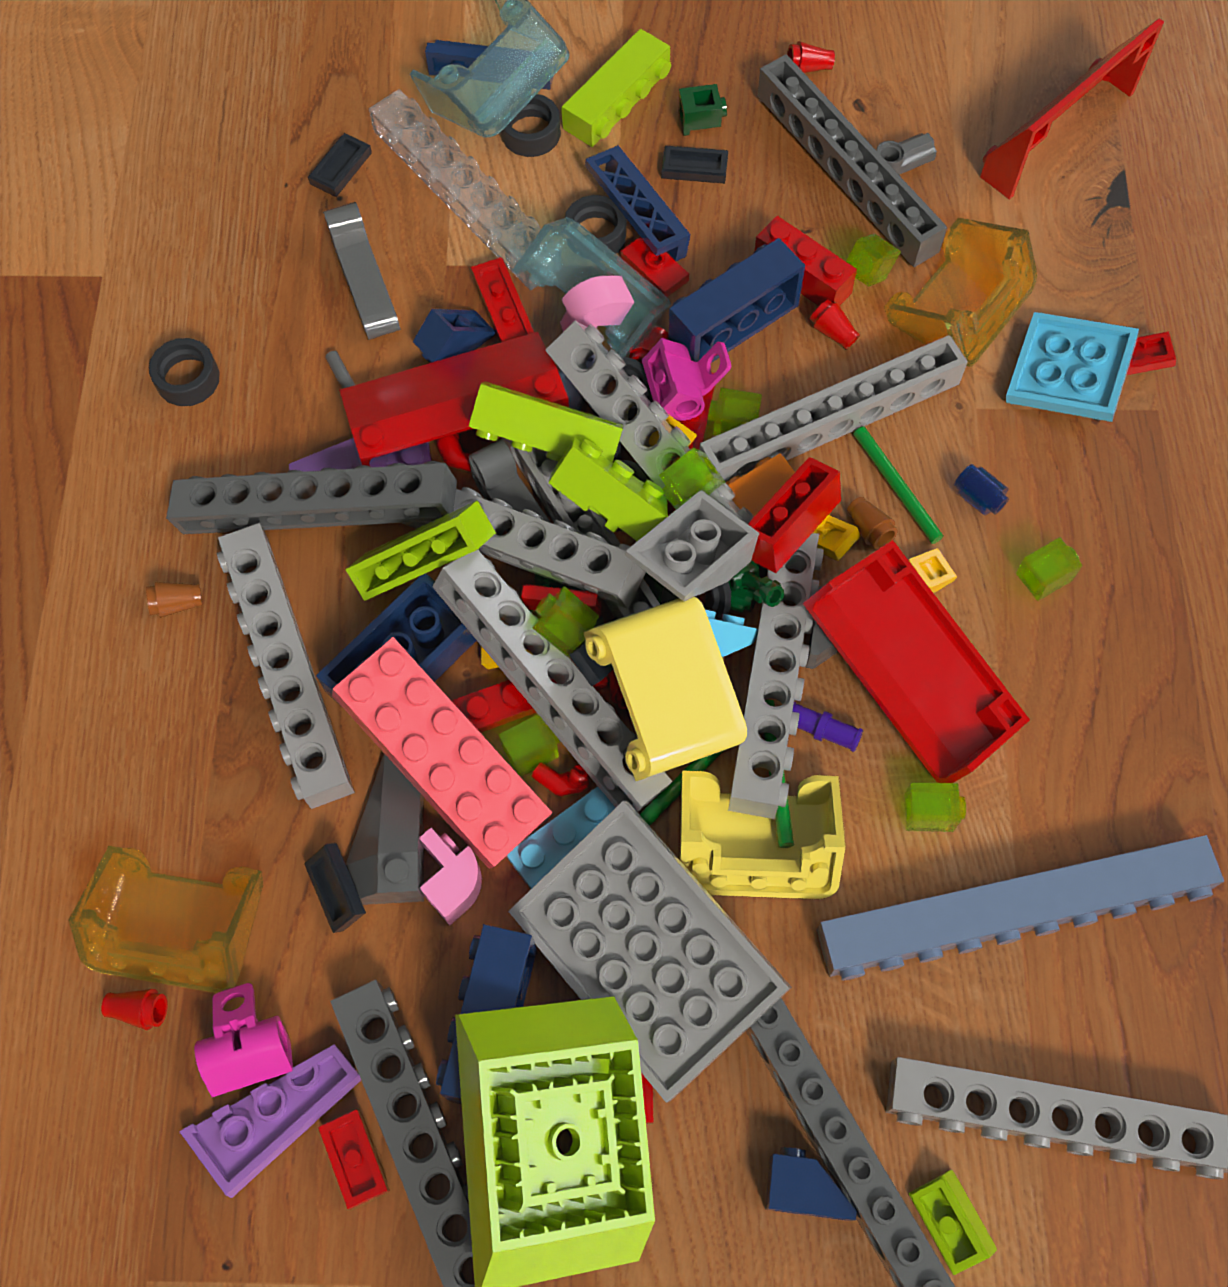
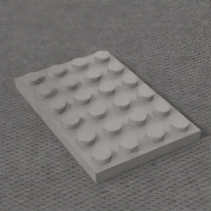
(641, 928)

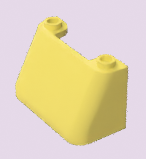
(670, 685)
(741, 851)

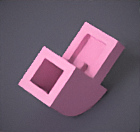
(597, 302)
(457, 883)

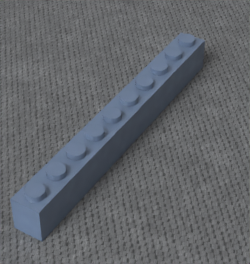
(1019, 906)

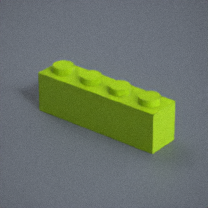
(616, 88)
(539, 423)
(421, 550)

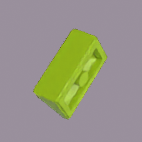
(953, 1222)

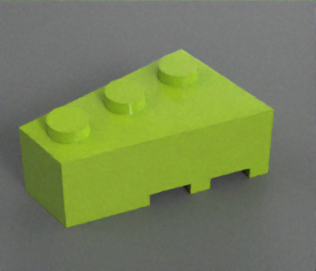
(609, 489)

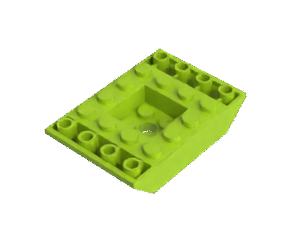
(521, 1085)

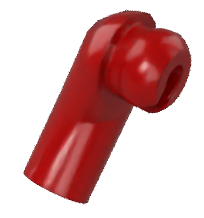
(452, 452)
(564, 783)

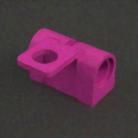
(680, 382)
(241, 1046)

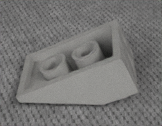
(695, 547)

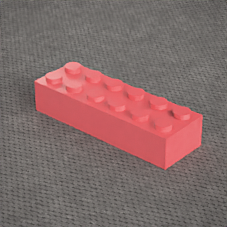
(441, 753)

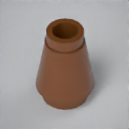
(872, 523)
(172, 598)

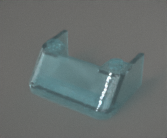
(502, 77)
(570, 254)

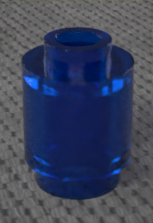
(982, 490)

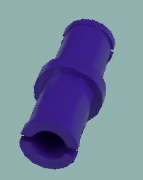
(827, 728)

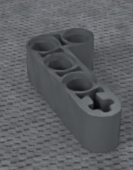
(361, 271)
(497, 477)

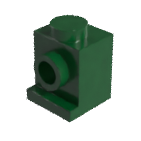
(701, 108)

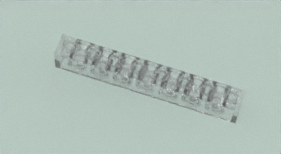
(455, 179)

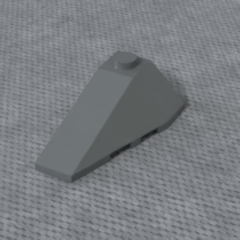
(387, 850)

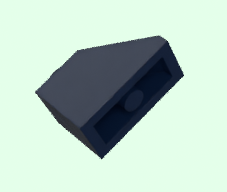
(451, 333)
(804, 1187)

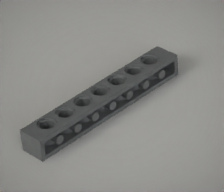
(851, 161)
(313, 498)
(354, 1013)
(845, 1151)

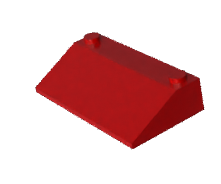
(1120, 68)
(441, 395)
(917, 663)

